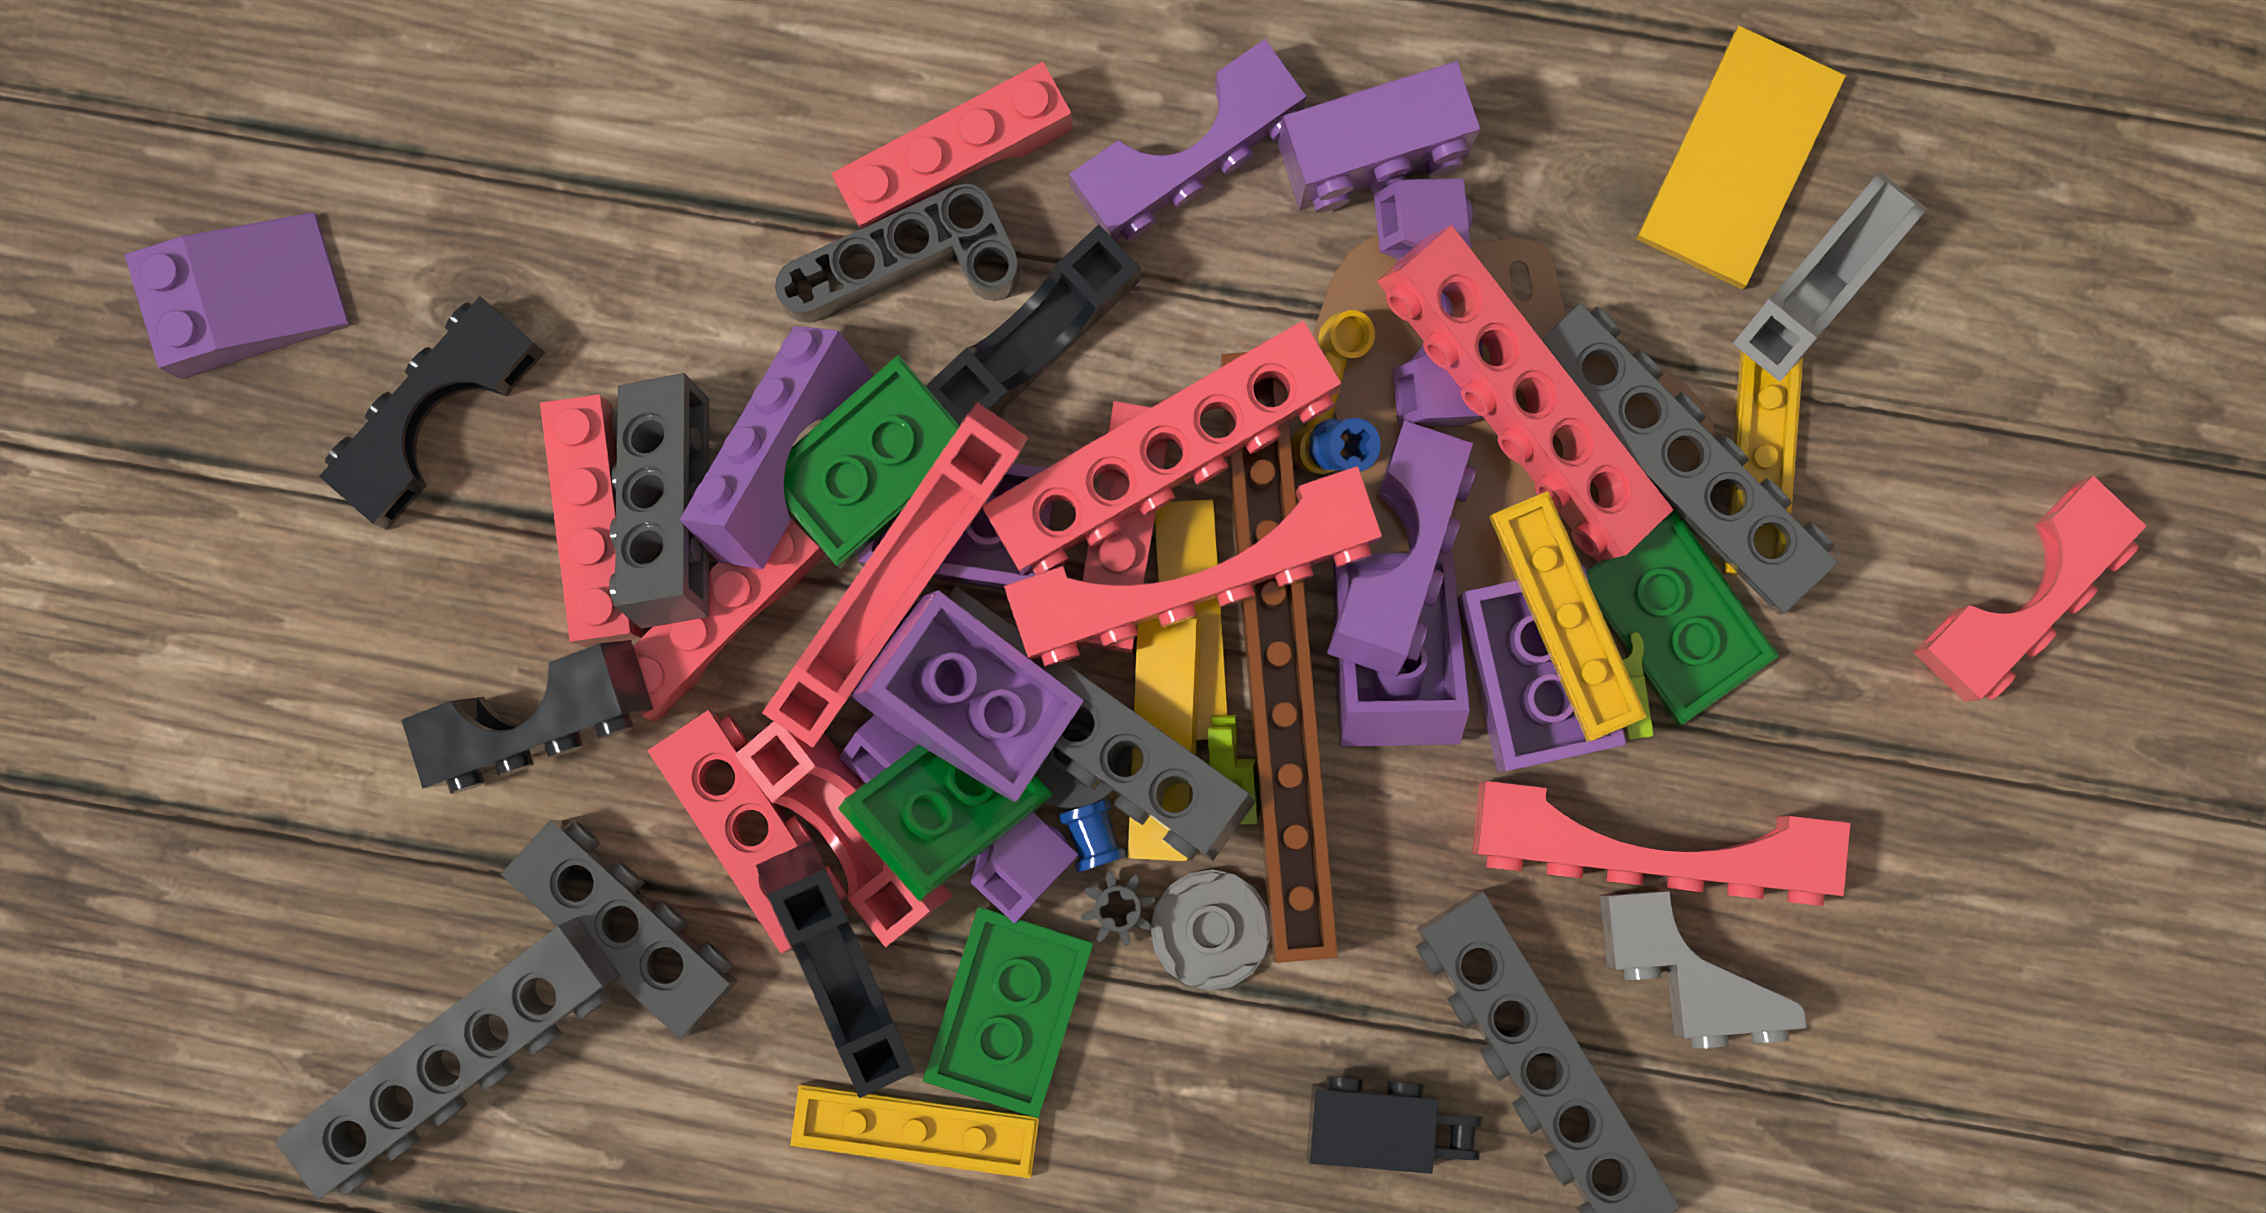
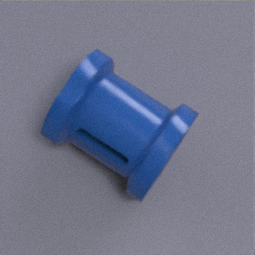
(1361, 443)
(1093, 835)

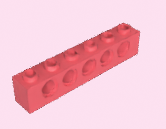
(1288, 357)
(1555, 405)

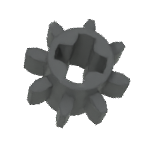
(1108, 923)

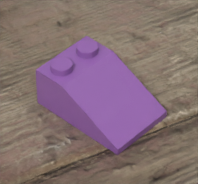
(236, 292)
(967, 695)
(1428, 695)

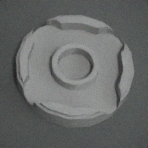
(1210, 929)

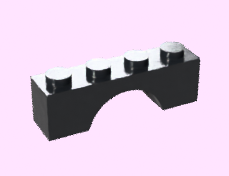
(1041, 330)
(380, 465)
(583, 694)
(835, 968)

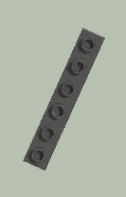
(1807, 548)
(1216, 803)
(1608, 1136)
(322, 1143)

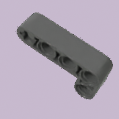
(893, 265)

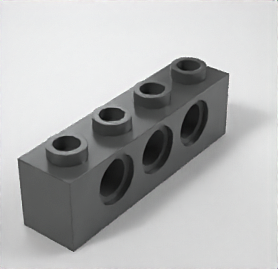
(676, 584)
(541, 877)

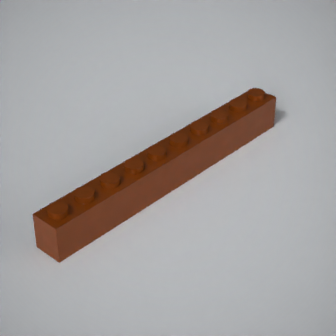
(1282, 707)

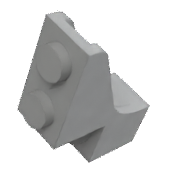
(1830, 276)
(1703, 997)

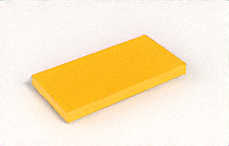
(1740, 157)

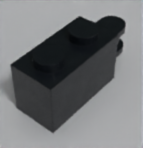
(1383, 1127)

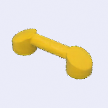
(1340, 337)

